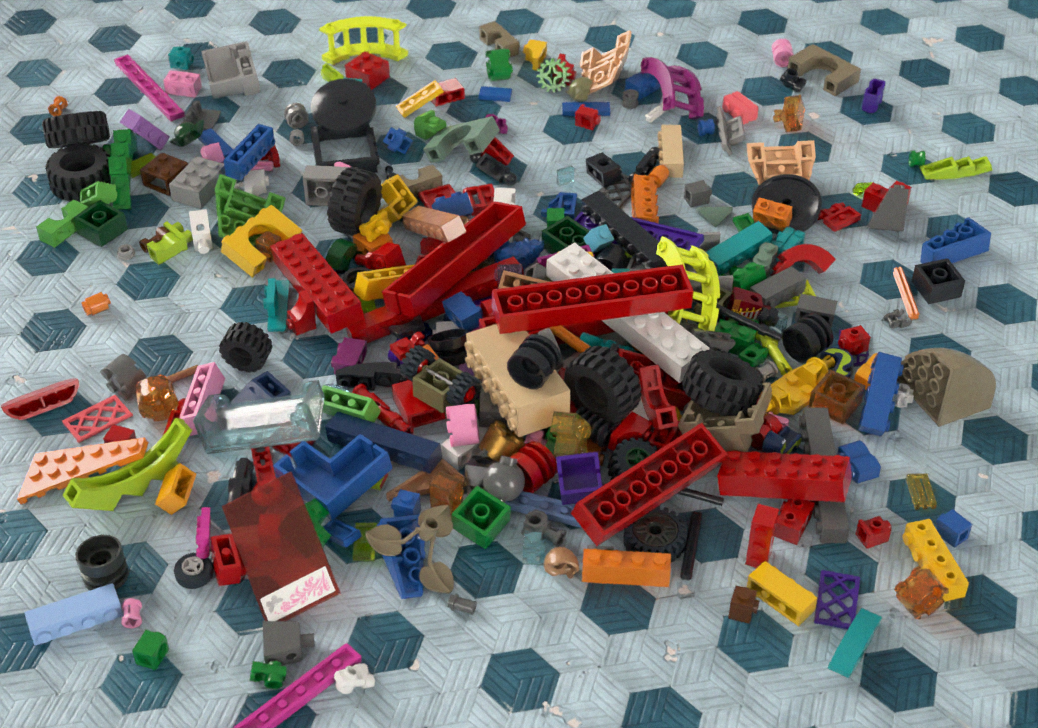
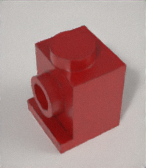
(587, 117)
(873, 531)

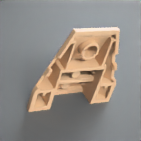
(607, 67)
(781, 160)

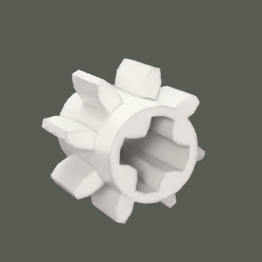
(903, 396)

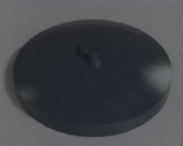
(343, 106)
(795, 192)

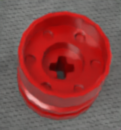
(537, 465)

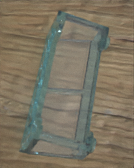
(260, 422)

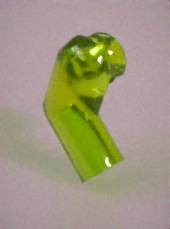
(859, 188)

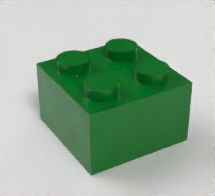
(481, 517)

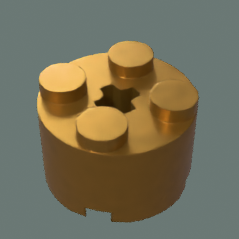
(501, 441)

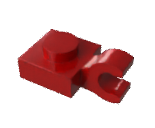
(403, 345)

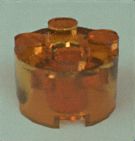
(156, 397)
(921, 592)

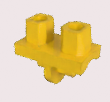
(376, 226)

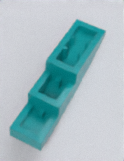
(854, 643)

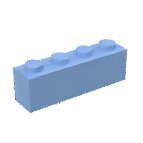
(73, 614)

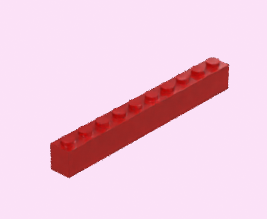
(475, 285)

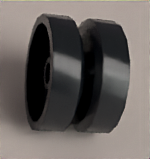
(450, 345)

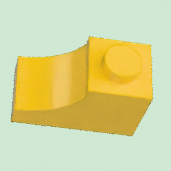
(535, 52)

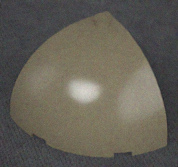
(948, 383)

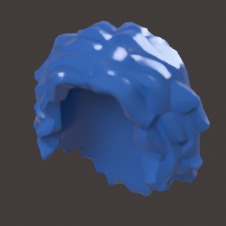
(524, 251)

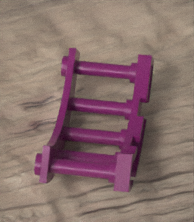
(667, 76)

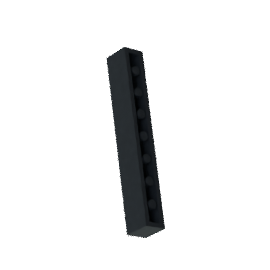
(623, 229)

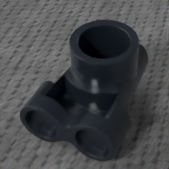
(791, 80)
(768, 317)

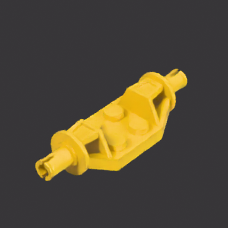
(794, 389)

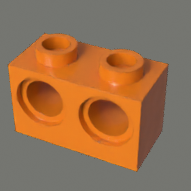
(772, 214)

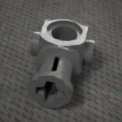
(538, 522)

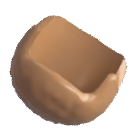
(560, 562)

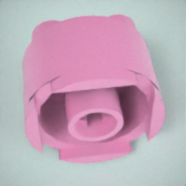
(462, 425)

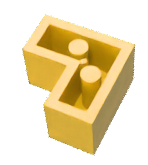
(397, 198)

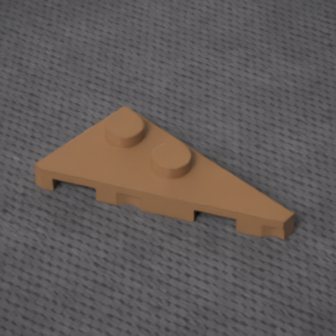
(420, 482)

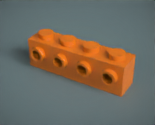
(644, 198)
(626, 567)

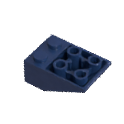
(262, 387)

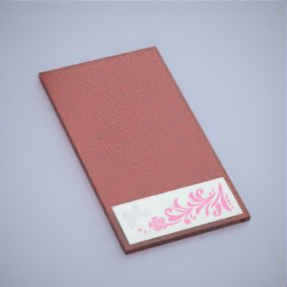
(280, 549)

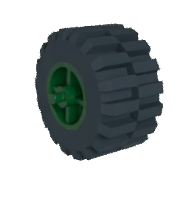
(628, 455)

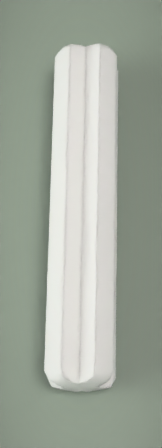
(656, 112)

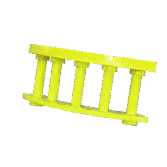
(342, 53)
(706, 275)

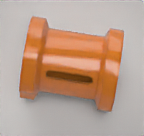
(57, 101)

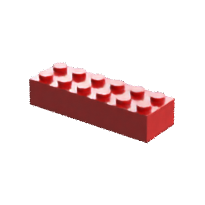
(785, 476)

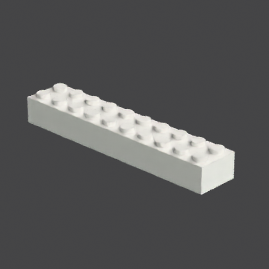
(652, 334)

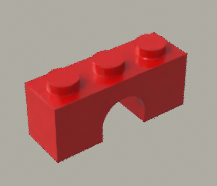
(761, 535)

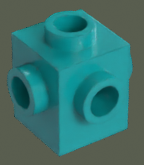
(180, 58)

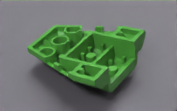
(237, 206)

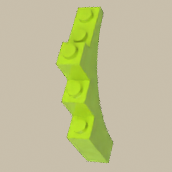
(106, 490)

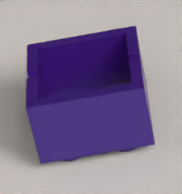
(578, 476)

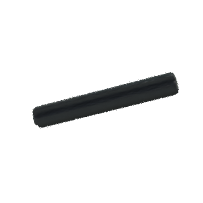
(691, 546)

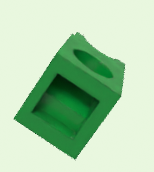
(754, 354)

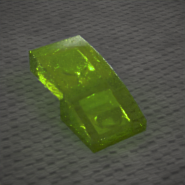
(362, 549)

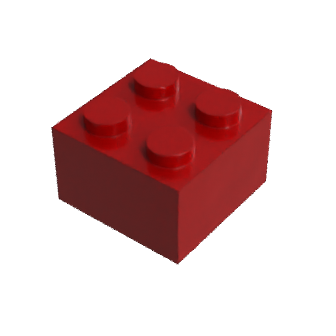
(369, 68)

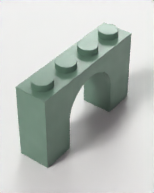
(474, 134)

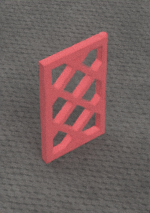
(82, 416)

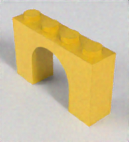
(242, 252)

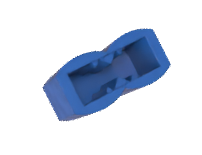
(863, 464)

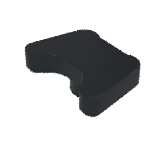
(408, 329)

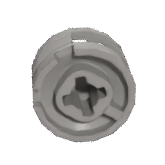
(296, 116)

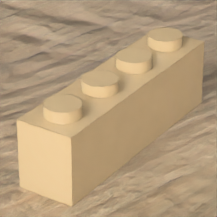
(671, 149)

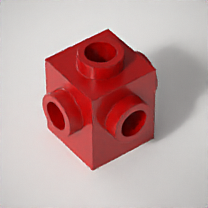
(854, 340)

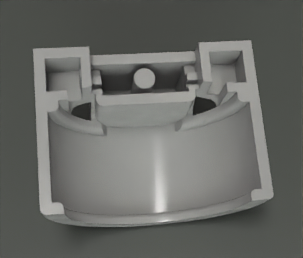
(225, 75)

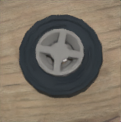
(184, 569)

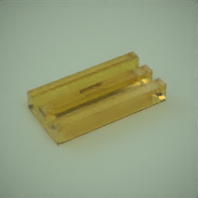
(912, 489)

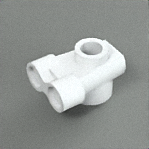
(353, 677)

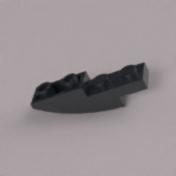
(370, 375)

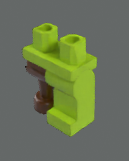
(167, 242)

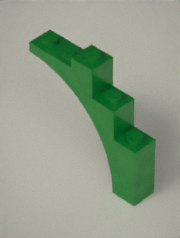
(120, 166)

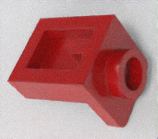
(272, 155)

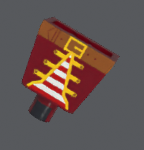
(745, 303)

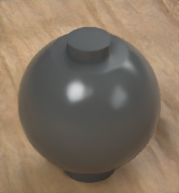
(504, 479)

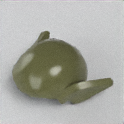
(579, 89)

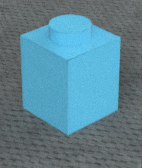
(599, 238)

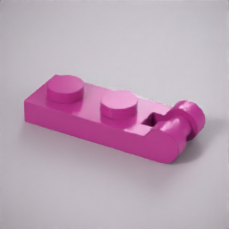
(203, 533)

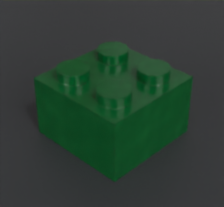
(100, 223)

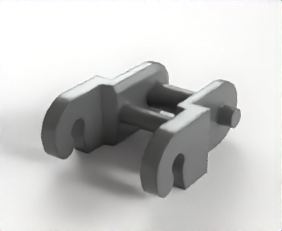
(898, 322)

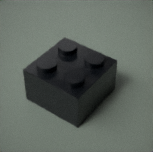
(938, 281)

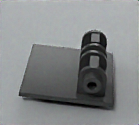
(196, 113)

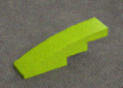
(952, 169)

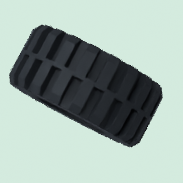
(75, 128)
(75, 169)
(353, 200)
(722, 383)
(603, 384)

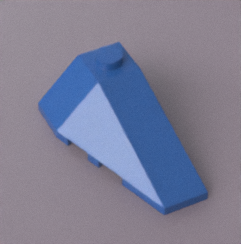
(407, 565)

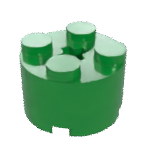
(498, 65)

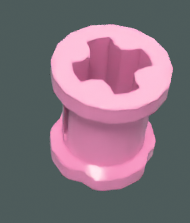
(131, 613)

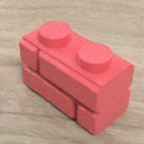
(739, 105)

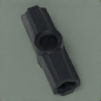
(242, 479)

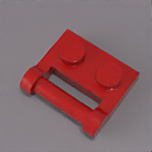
(485, 195)

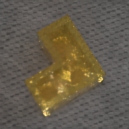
(570, 432)

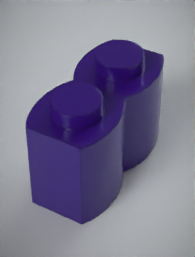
(873, 95)

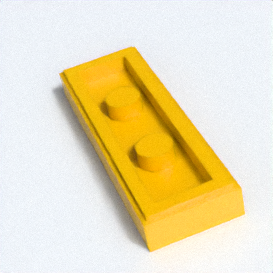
(419, 99)

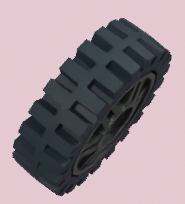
(657, 533)

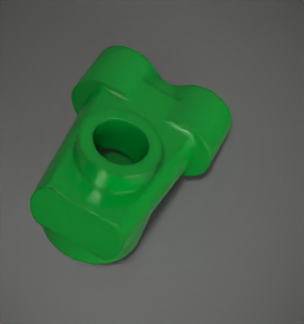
(272, 673)

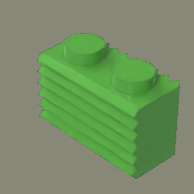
(97, 192)

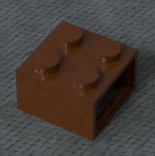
(164, 168)

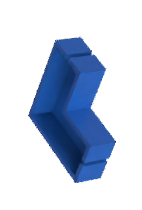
(336, 480)

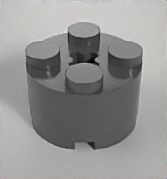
(122, 376)

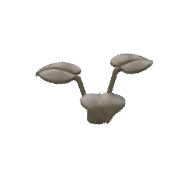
(432, 523)

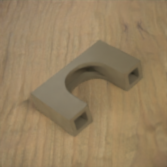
(813, 57)

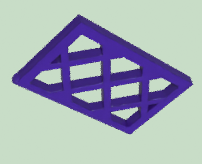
(839, 579)

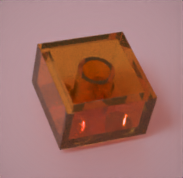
(837, 394)

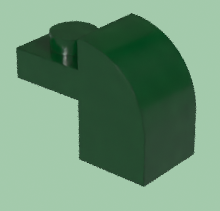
(341, 253)

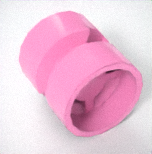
(781, 52)

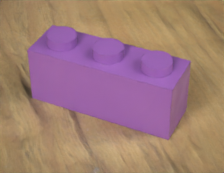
(144, 129)

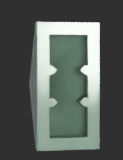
(714, 215)

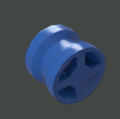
(706, 127)

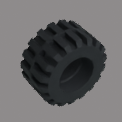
(245, 347)

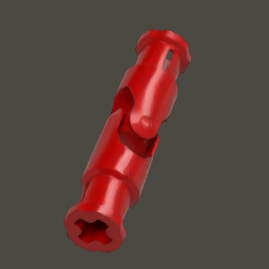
(386, 416)

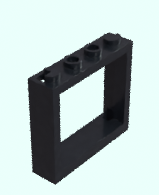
(365, 163)

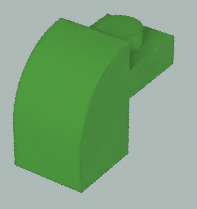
(428, 125)

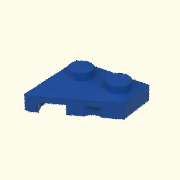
(563, 200)

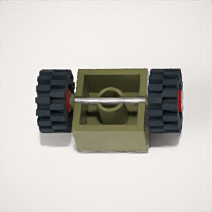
(438, 381)

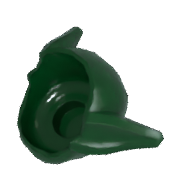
(187, 132)

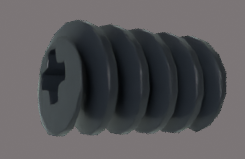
(599, 429)

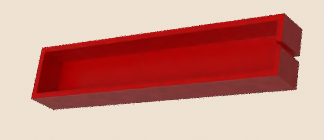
(453, 259)

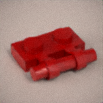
(838, 216)

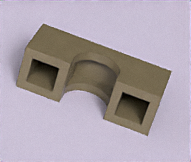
(494, 34)
(427, 179)

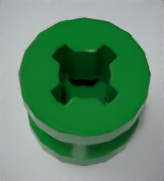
(917, 158)

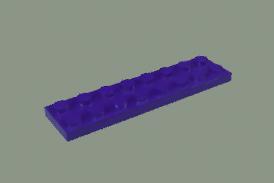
(681, 238)

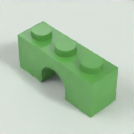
(56, 231)

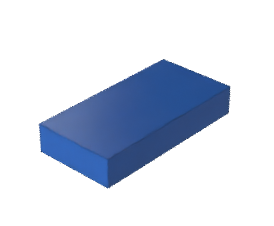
(495, 94)
(342, 533)

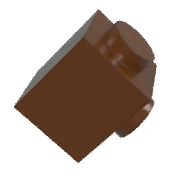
(743, 604)

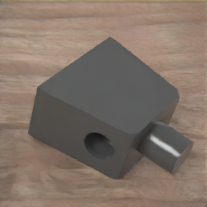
(284, 642)

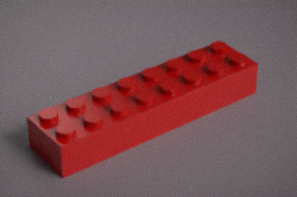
(309, 271)
(648, 484)

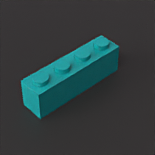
(739, 247)

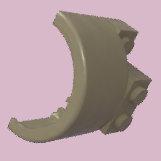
(729, 431)

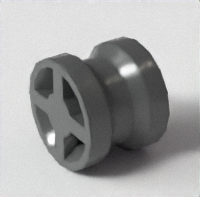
(630, 99)

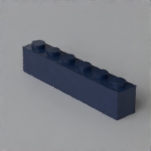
(401, 446)

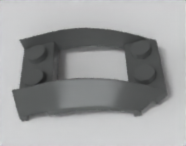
(710, 338)

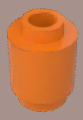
(660, 175)
(96, 303)

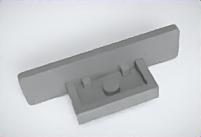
(730, 131)

